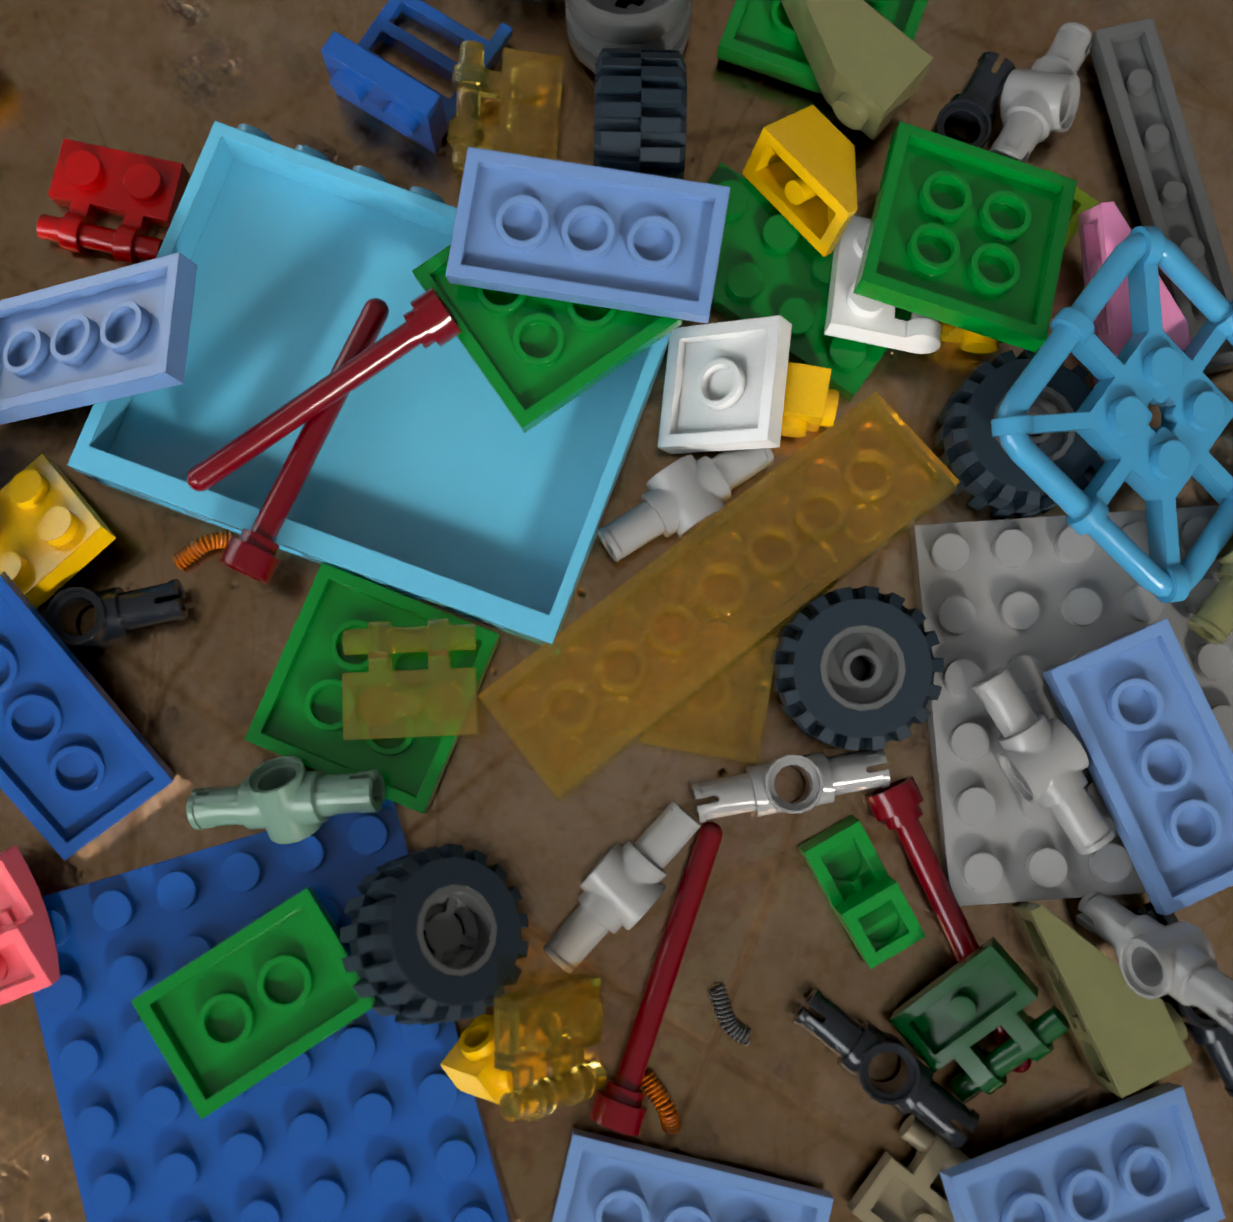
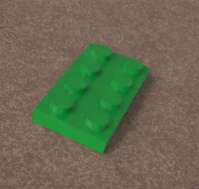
(775, 271)

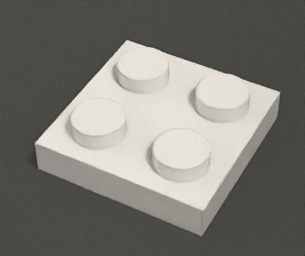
(725, 386)

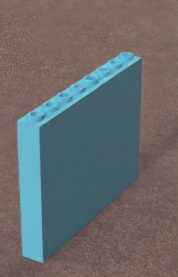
(425, 464)

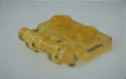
(527, 103)
(410, 701)
(548, 1025)

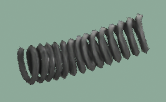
(730, 1016)

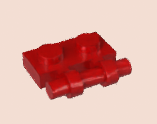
(115, 185)

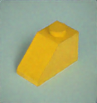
(807, 175)

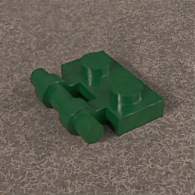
(969, 1004)

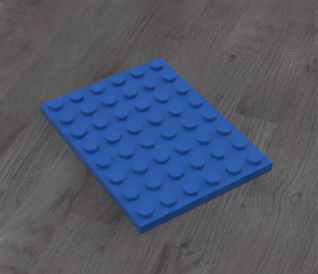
(334, 1136)

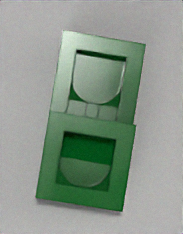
(861, 891)

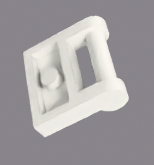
(866, 319)

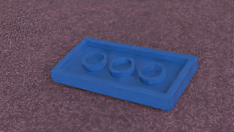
(63, 741)

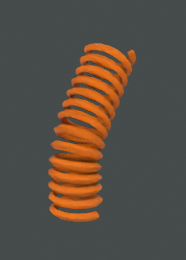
(196, 551)
(650, 1084)

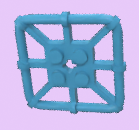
(1117, 417)

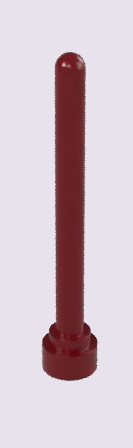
(425, 324)
(256, 548)
(901, 811)
(620, 1103)

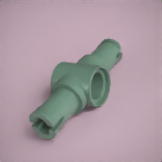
(286, 799)

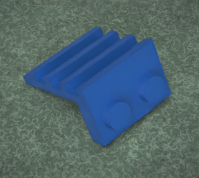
(391, 92)

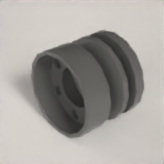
(626, 26)

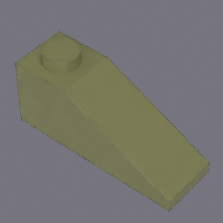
(858, 60)
(1119, 1032)

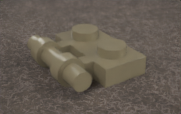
(904, 1192)

